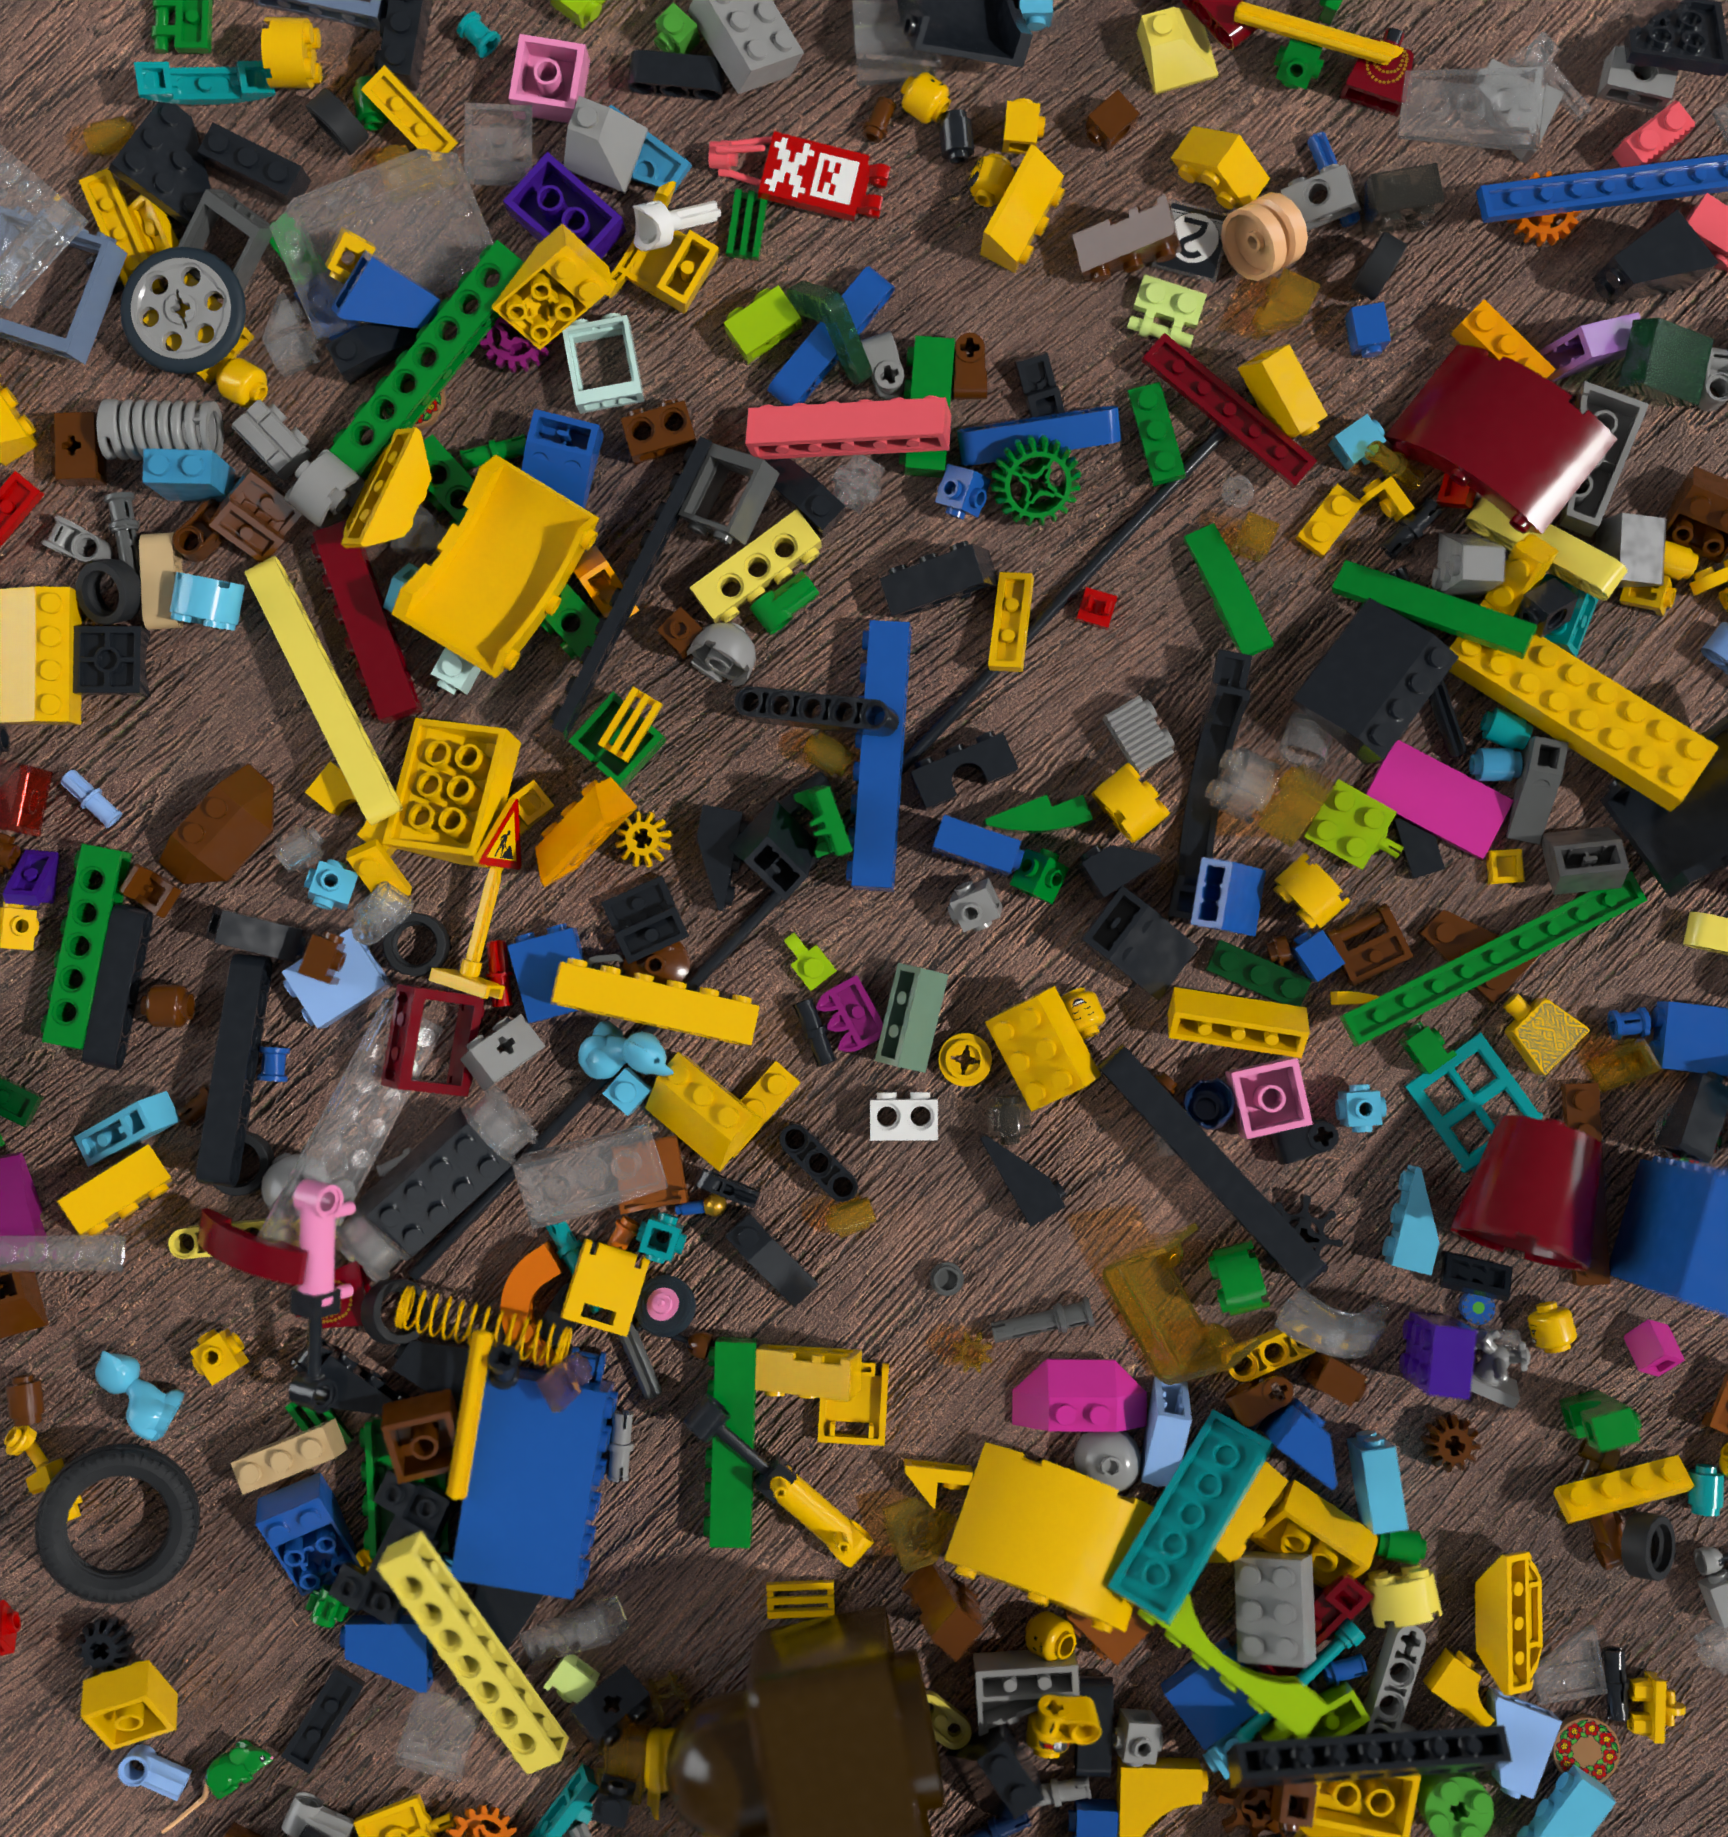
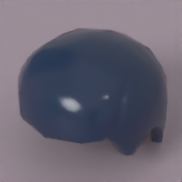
(1209, 1103)

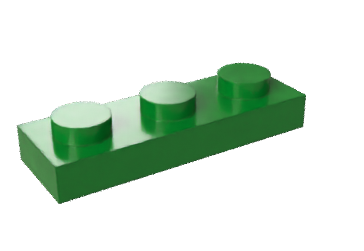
(1156, 434)

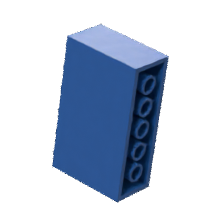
(1676, 1233)
(534, 1488)

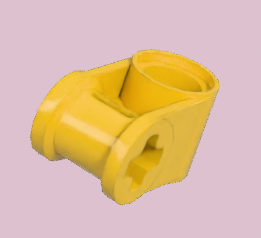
(1070, 1719)

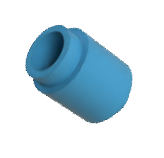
(1496, 764)

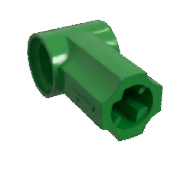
(777, 607)

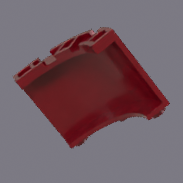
(1502, 435)

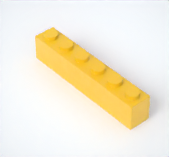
(653, 1003)

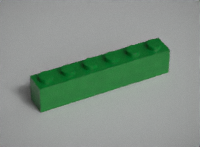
(731, 1475)

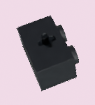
(618, 1691)

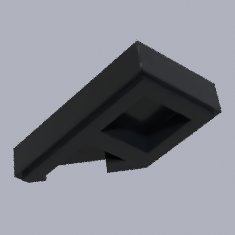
(1419, 850)

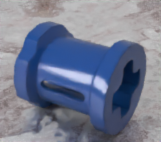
(1628, 1023)
(273, 1064)
(596, 1361)

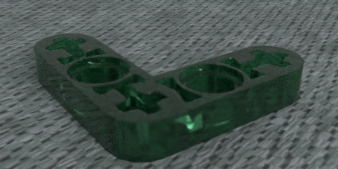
(830, 308)

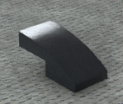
(1039, 385)

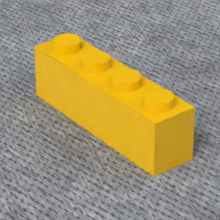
(1238, 1022)

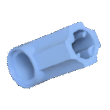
(159, 1773)

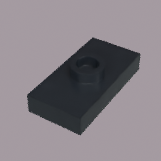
(1476, 1276)

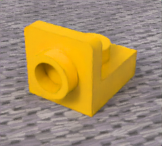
(1393, 500)
(1650, 597)

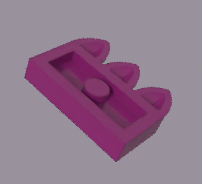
(854, 1013)

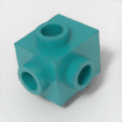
(652, 1246)

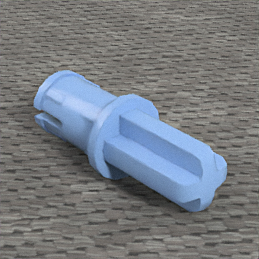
(90, 798)

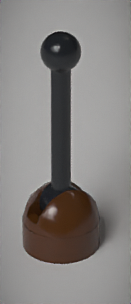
(696, 1343)

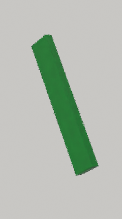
(1436, 609)

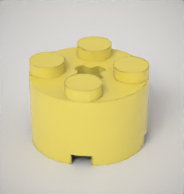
(1403, 1596)

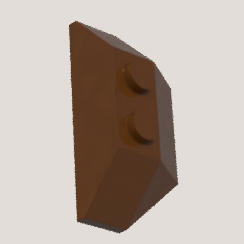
(222, 829)

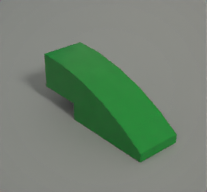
(1041, 817)

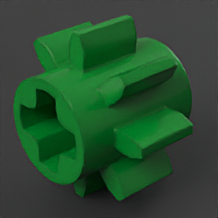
(325, 1608)

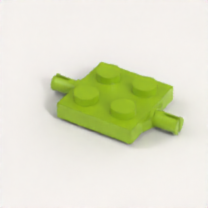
(1353, 826)

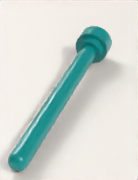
(1346, 1637)

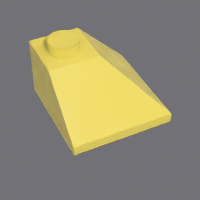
(1175, 49)

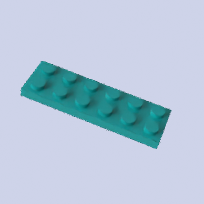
(1190, 1517)

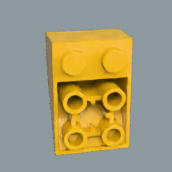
(553, 287)

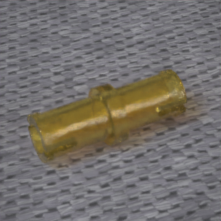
(1394, 465)

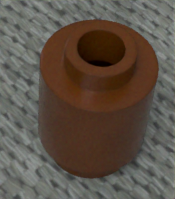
(25, 1400)

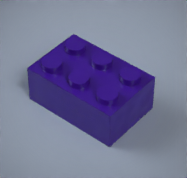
(556, 196)
(1438, 1354)

